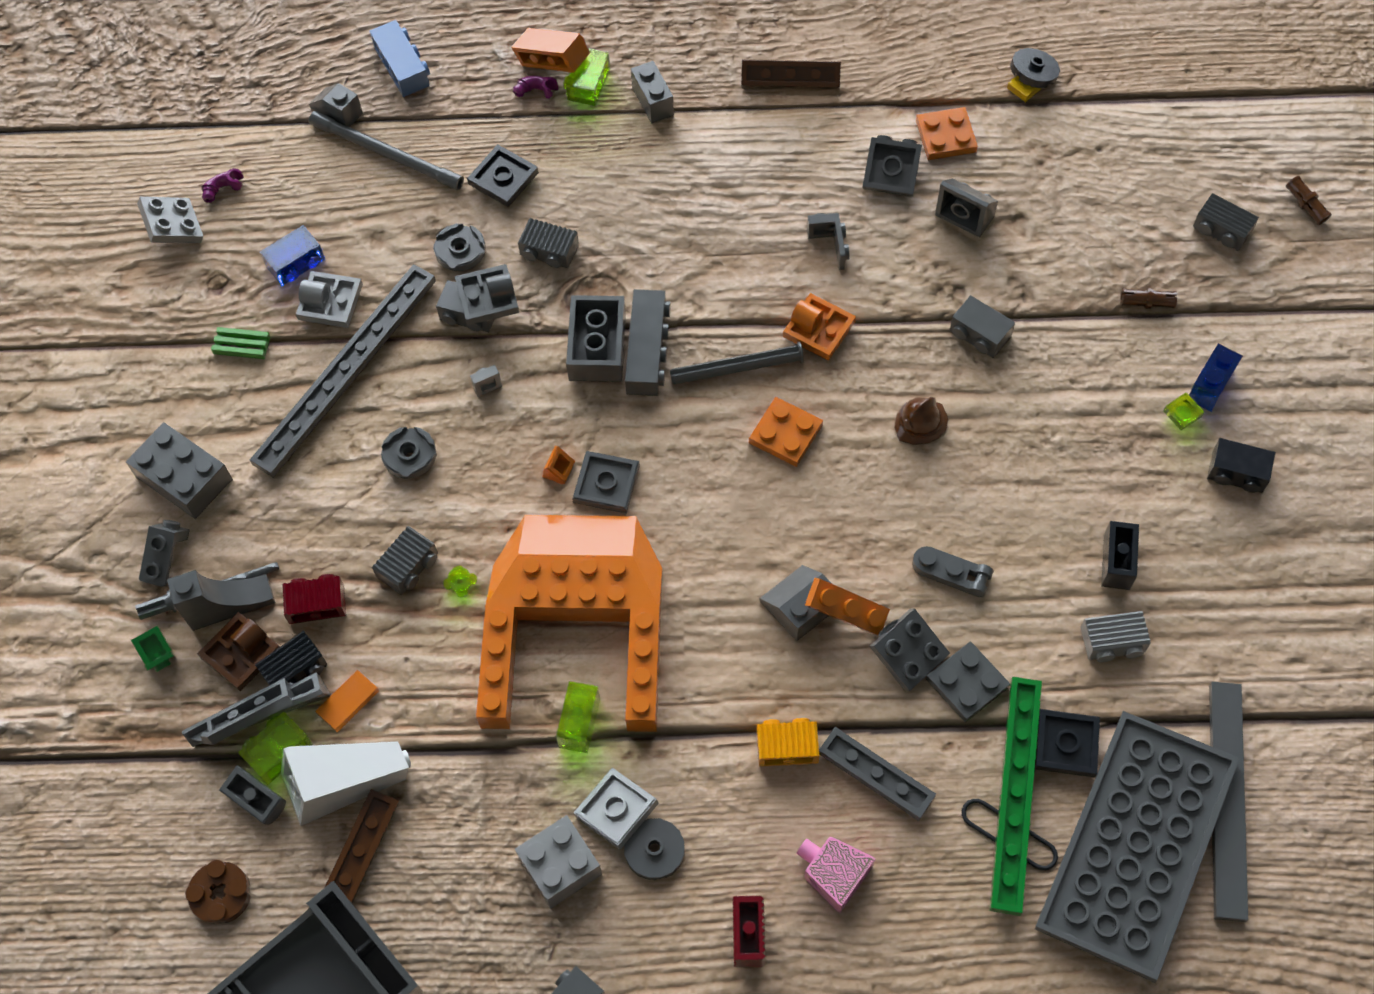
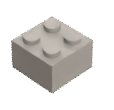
(558, 861)

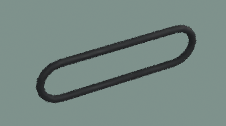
(991, 837)

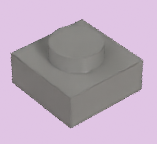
(486, 380)

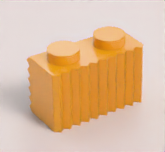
(787, 742)

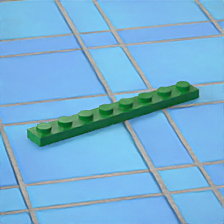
(1015, 797)

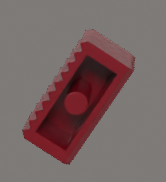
(314, 599)
(749, 931)

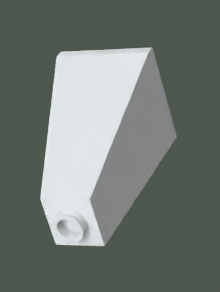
(339, 774)

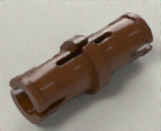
(1308, 200)
(1148, 298)

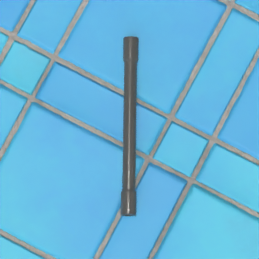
(440, 174)

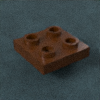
(237, 650)

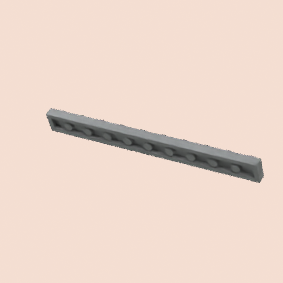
(342, 371)

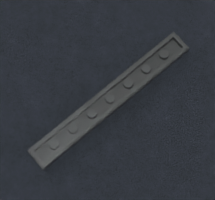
(1229, 833)

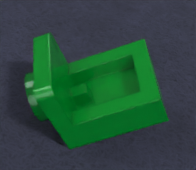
(153, 649)

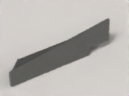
(257, 708)

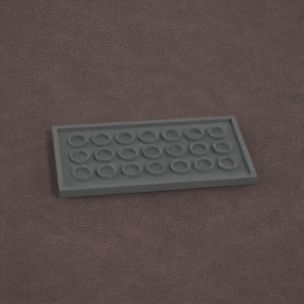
(1138, 846)

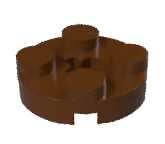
(201, 888)

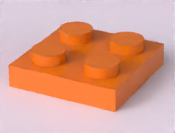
(946, 133)
(785, 431)

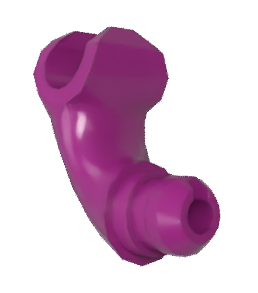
(528, 83)
(228, 178)

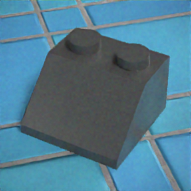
(965, 206)
(788, 601)

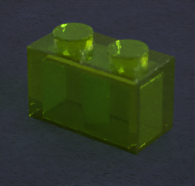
(588, 79)
(578, 717)
(265, 750)

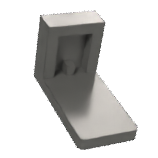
(829, 225)
(159, 551)

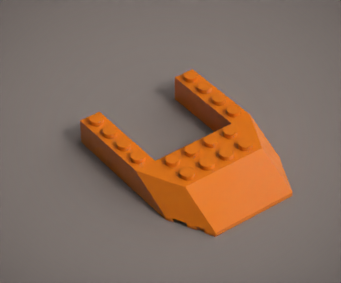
(573, 573)

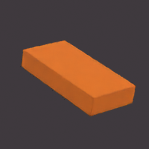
(347, 701)

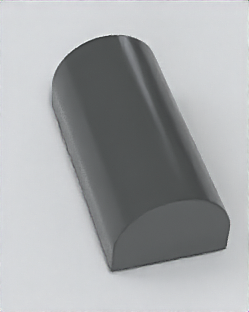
(253, 796)

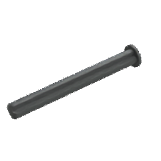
(737, 364)

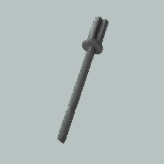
(165, 603)

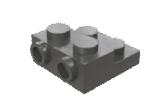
(892, 165)

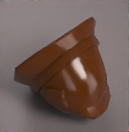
(921, 421)

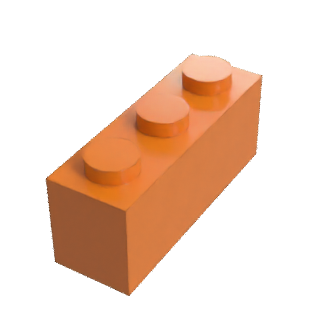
(551, 49)

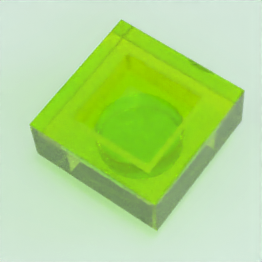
(1183, 411)

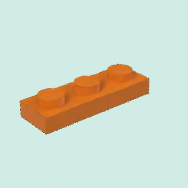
(847, 606)

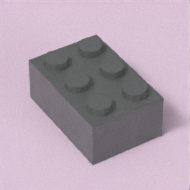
(596, 338)
(179, 470)

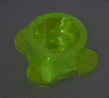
(456, 574)

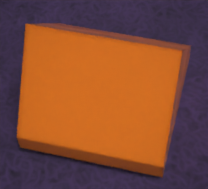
(558, 466)

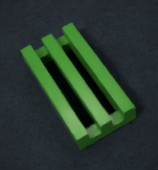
(241, 338)

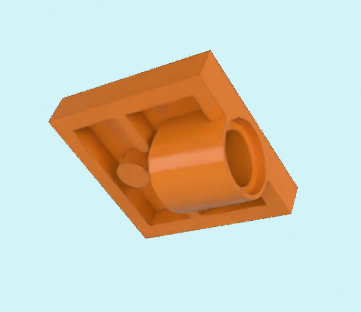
(818, 326)

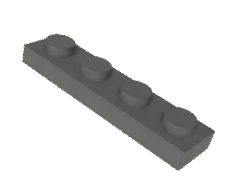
(877, 773)

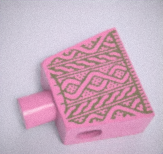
(835, 870)

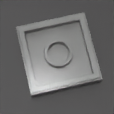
(616, 808)

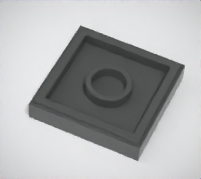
(606, 482)

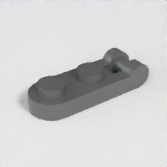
(952, 570)

